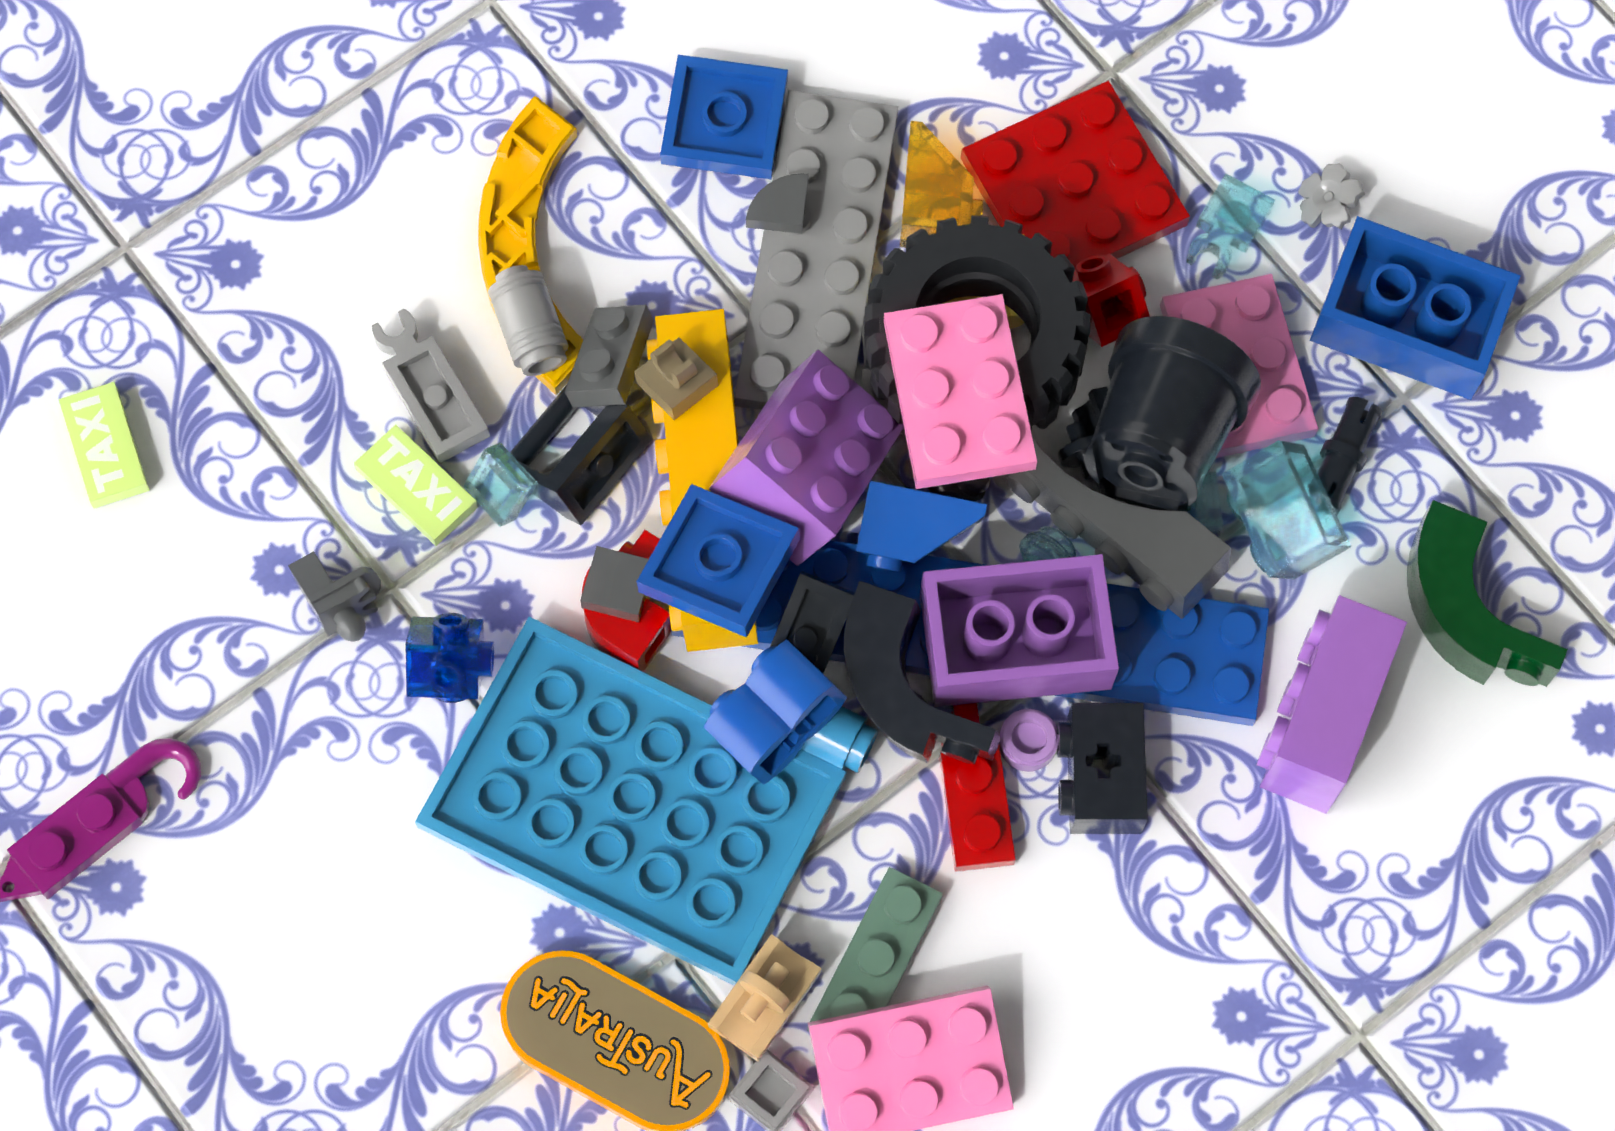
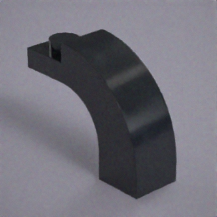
(875, 660)

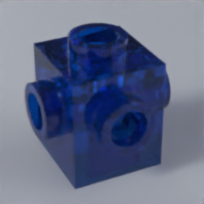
(447, 657)

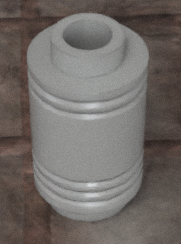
(528, 320)

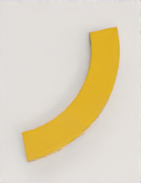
(512, 207)

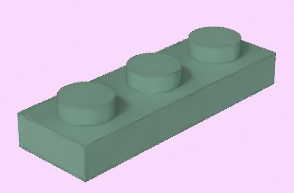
(880, 947)

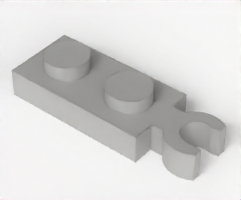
(430, 390)

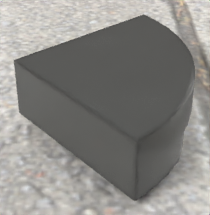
(780, 205)

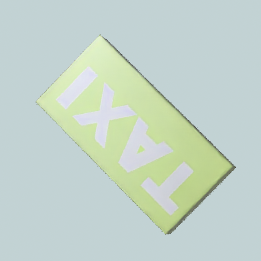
(103, 445)
(415, 485)

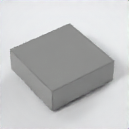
(770, 1092)

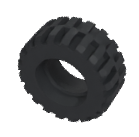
(986, 263)

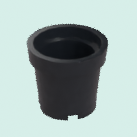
(1168, 410)

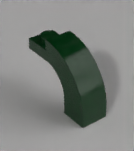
(1454, 615)

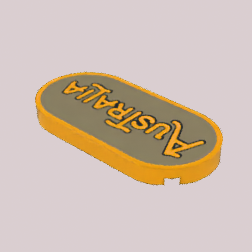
(615, 1042)

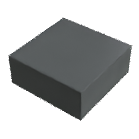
(613, 585)

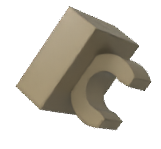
(676, 377)

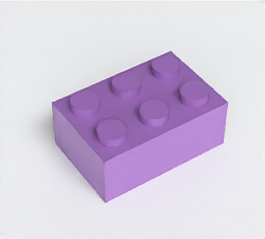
(810, 453)
(1018, 630)
(1329, 703)

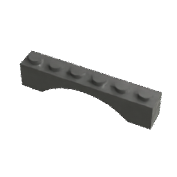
(1159, 549)

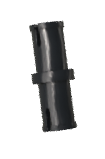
(1345, 451)

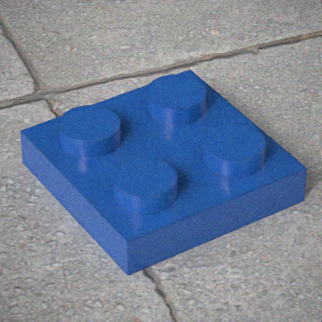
(724, 116)
(718, 560)

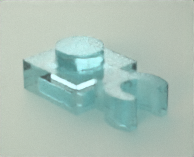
(1230, 220)

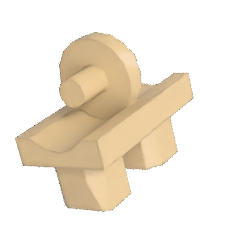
(764, 997)

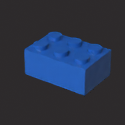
(1415, 308)

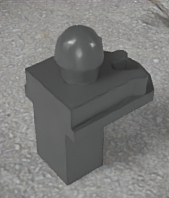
(338, 603)

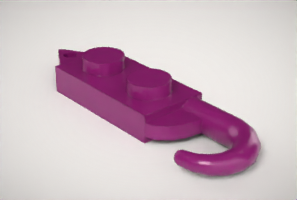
(91, 822)

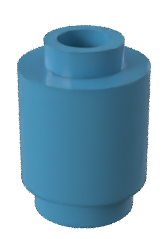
(843, 740)

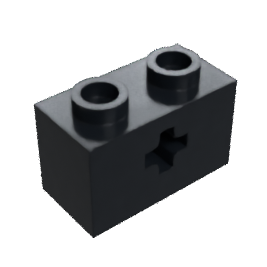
(1118, 737)

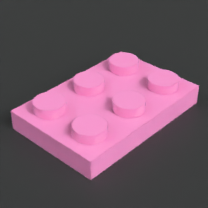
(1254, 320)
(959, 391)
(912, 1063)

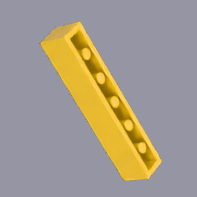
(698, 446)

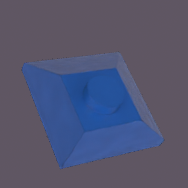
(911, 524)

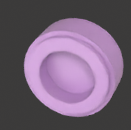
(1028, 740)

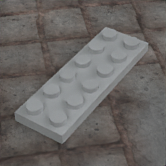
(817, 282)

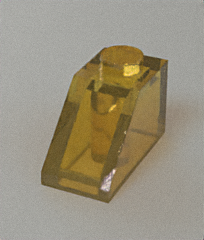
(934, 185)

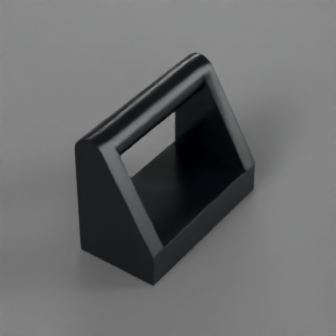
(592, 462)

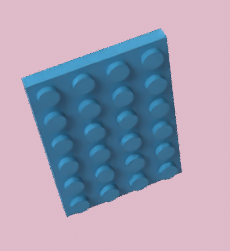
(627, 803)

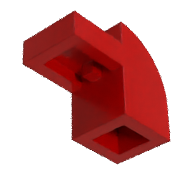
(625, 639)

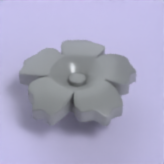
(1328, 195)

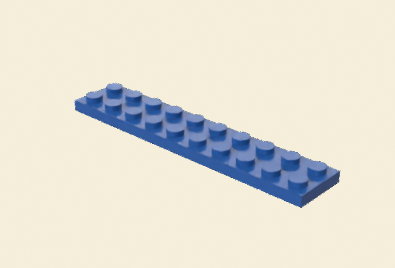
(1173, 665)

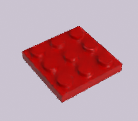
(1077, 178)

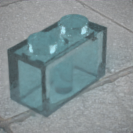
(1285, 511)

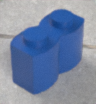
(774, 711)

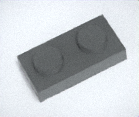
(609, 356)

